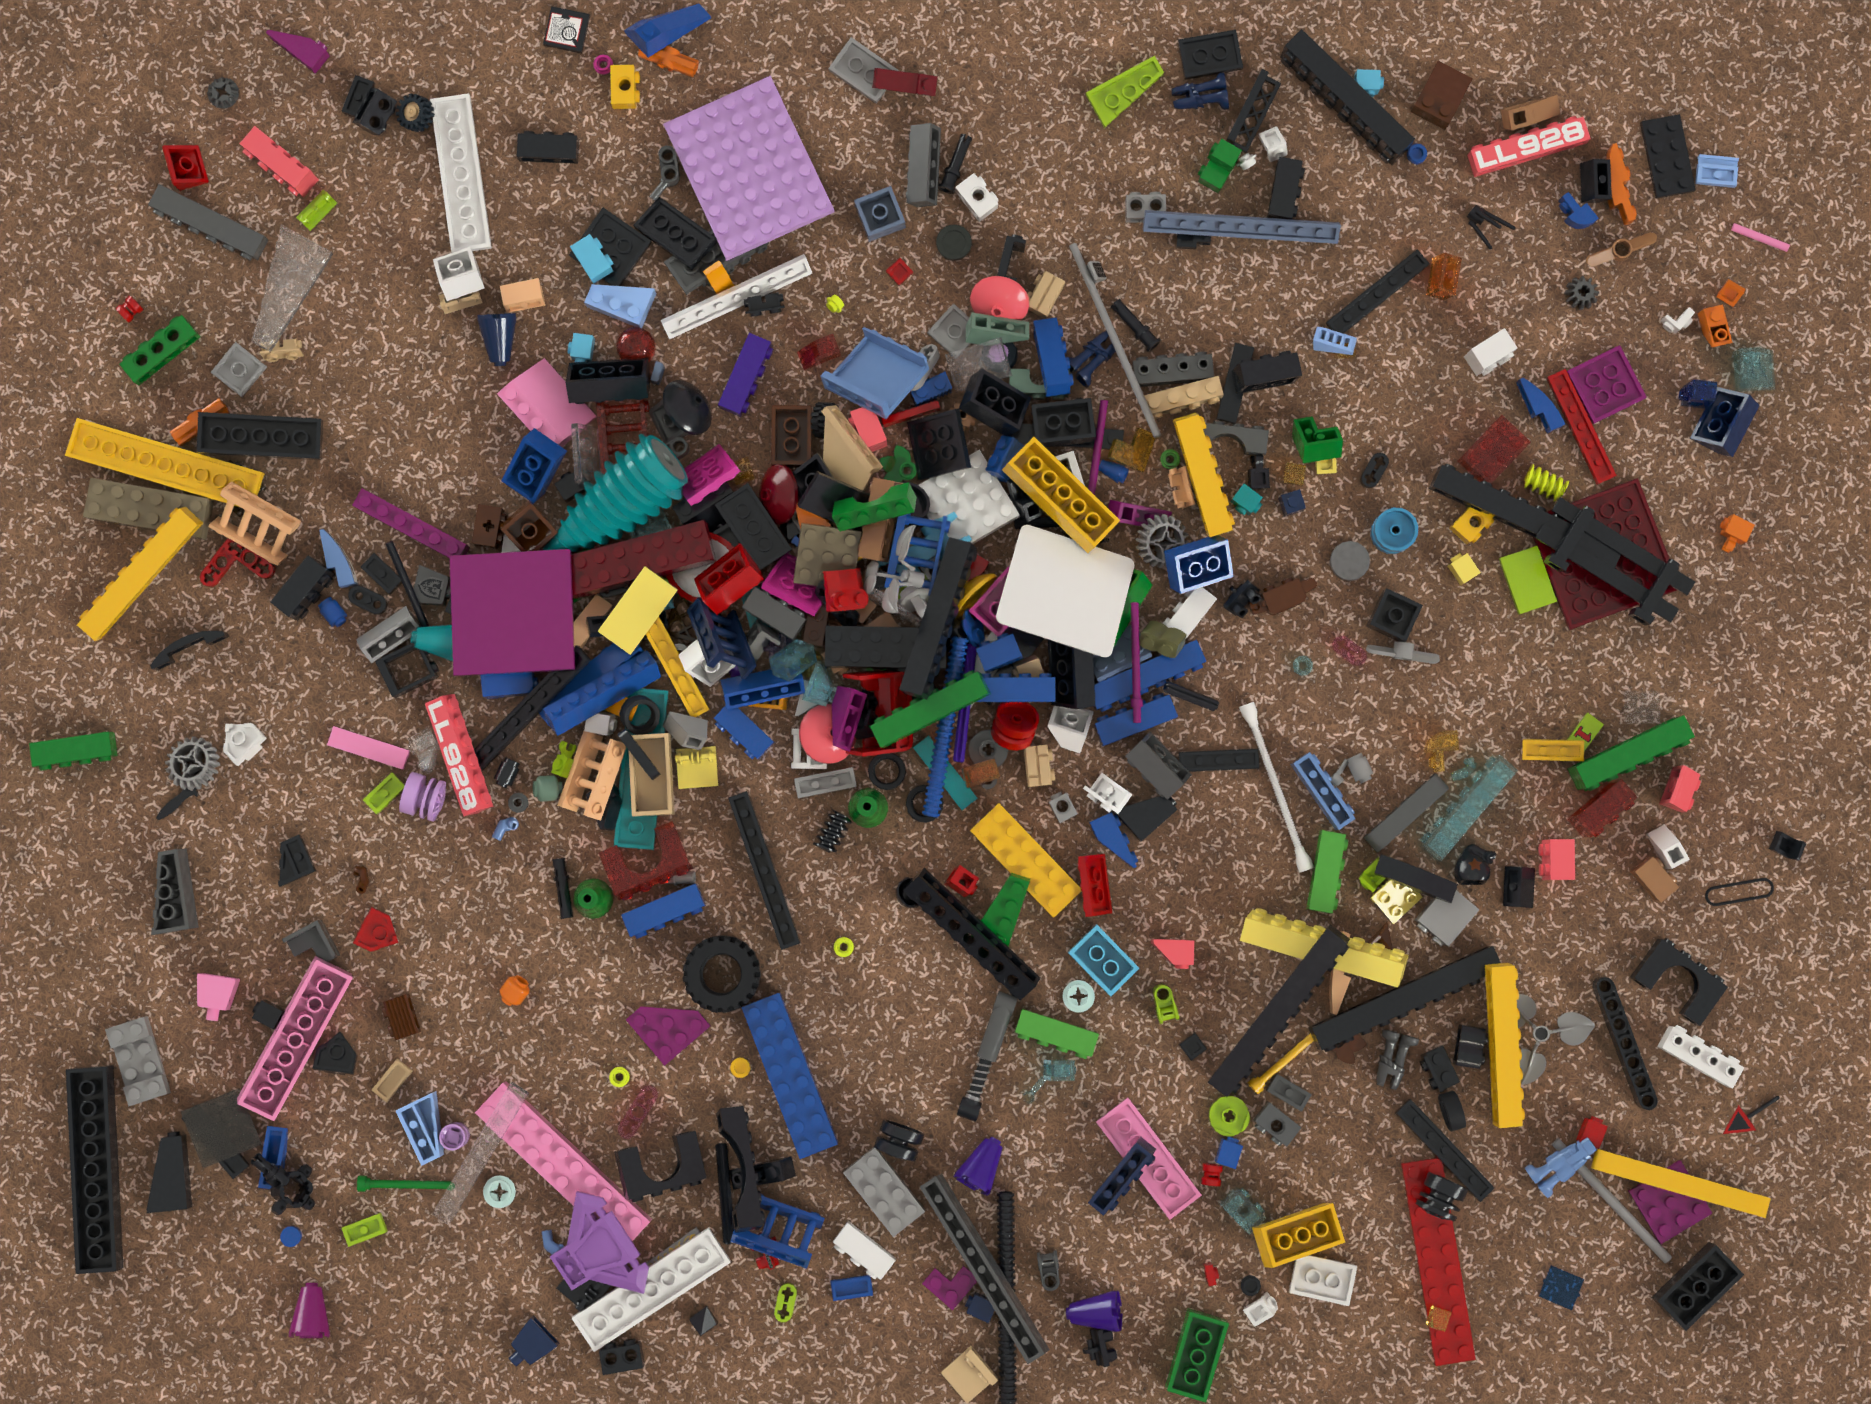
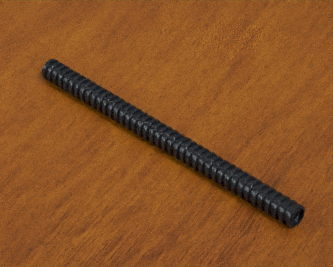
(1006, 1265)

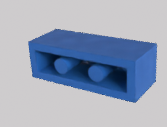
(743, 732)

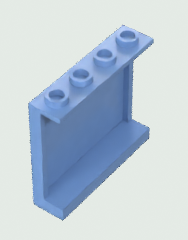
(877, 373)

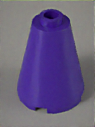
(981, 1166)
(1097, 1312)

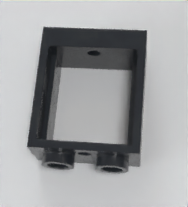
(389, 678)

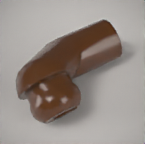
(363, 878)

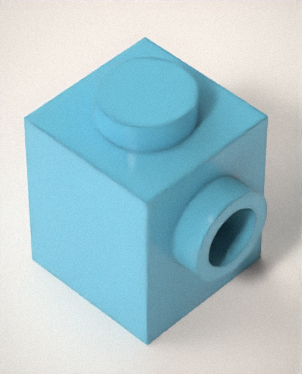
(1369, 80)
(581, 347)

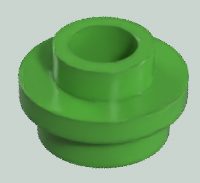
(1174, 454)

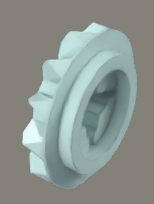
(1085, 989)
(492, 1197)

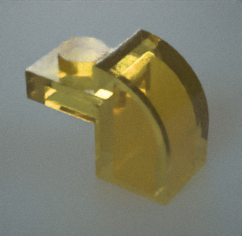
(1439, 743)

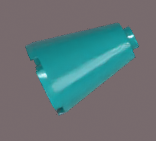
(434, 640)

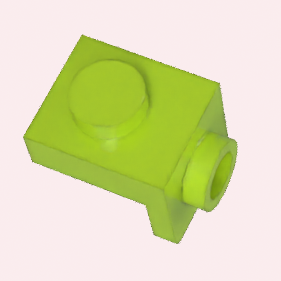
(1369, 879)

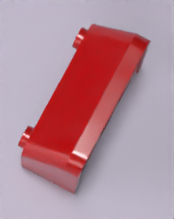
(889, 697)

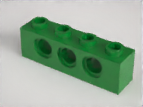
(171, 349)

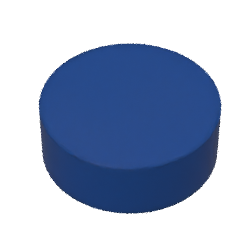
(1417, 153)
(291, 1236)

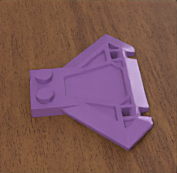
(599, 1249)

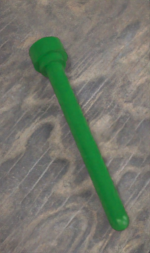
(365, 1183)

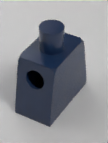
(532, 1343)

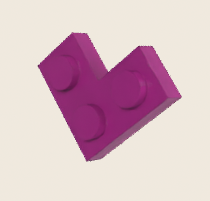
(950, 1291)

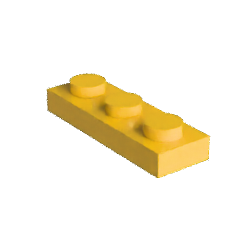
(1553, 750)

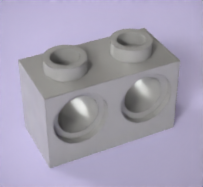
(1144, 201)

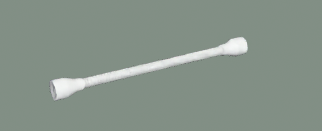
(1303, 860)

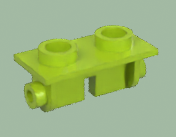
(316, 210)

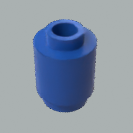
(332, 612)

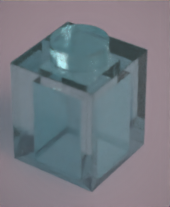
(1059, 1070)

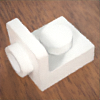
(1273, 143)
(1261, 1309)

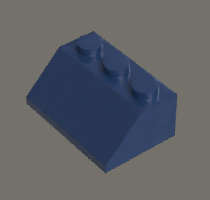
(1725, 421)

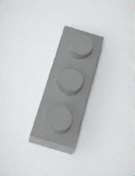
(825, 782)

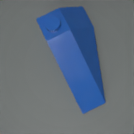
(661, 30)

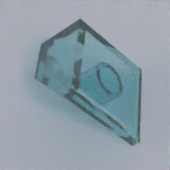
(1753, 369)
(820, 686)

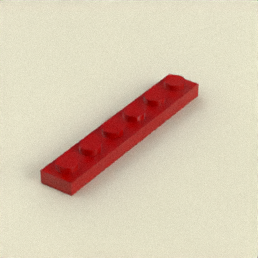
(1581, 426)

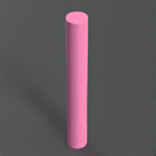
(1760, 237)

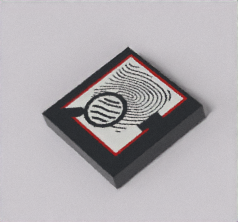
(566, 29)

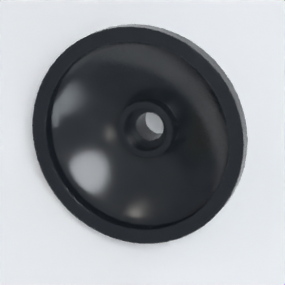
(687, 407)

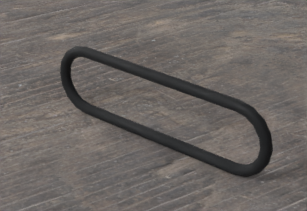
(1739, 900)

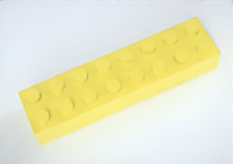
(1297, 939)

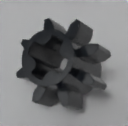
(871, 701)

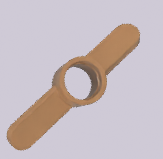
(1631, 245)

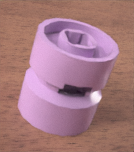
(454, 1136)

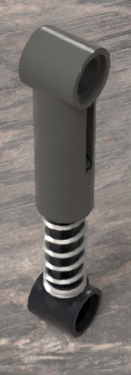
(988, 1052)

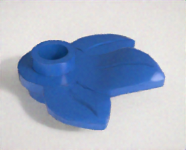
(973, 629)

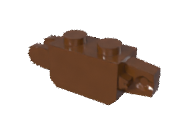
(1283, 597)

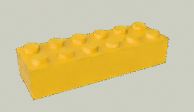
(1202, 473)
(1060, 495)
(1026, 858)

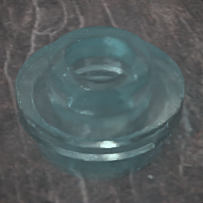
(1309, 665)

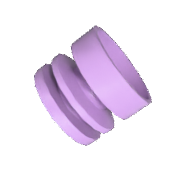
(419, 795)

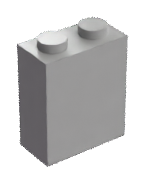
(1446, 919)

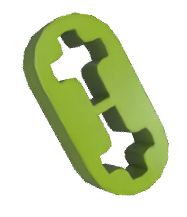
(790, 1303)

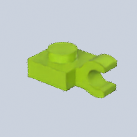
(563, 762)

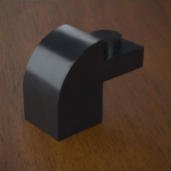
(1023, 503)

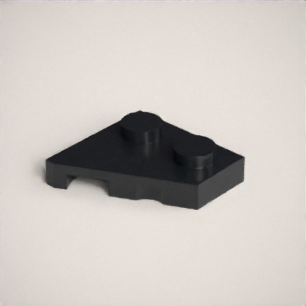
(294, 861)

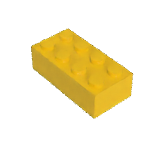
(1298, 1235)

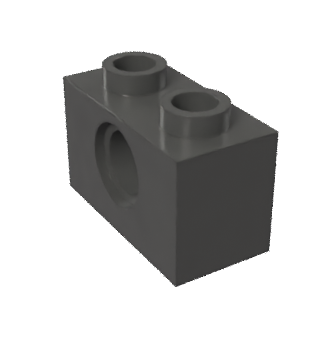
(1288, 1127)

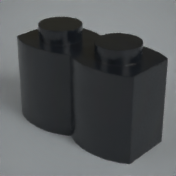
(1470, 1046)

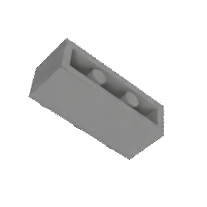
(387, 634)

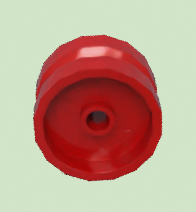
(1014, 725)

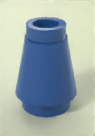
(1114, 471)

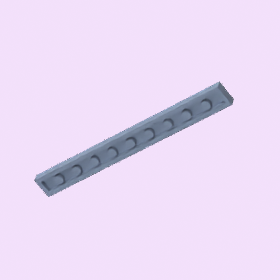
(1241, 227)

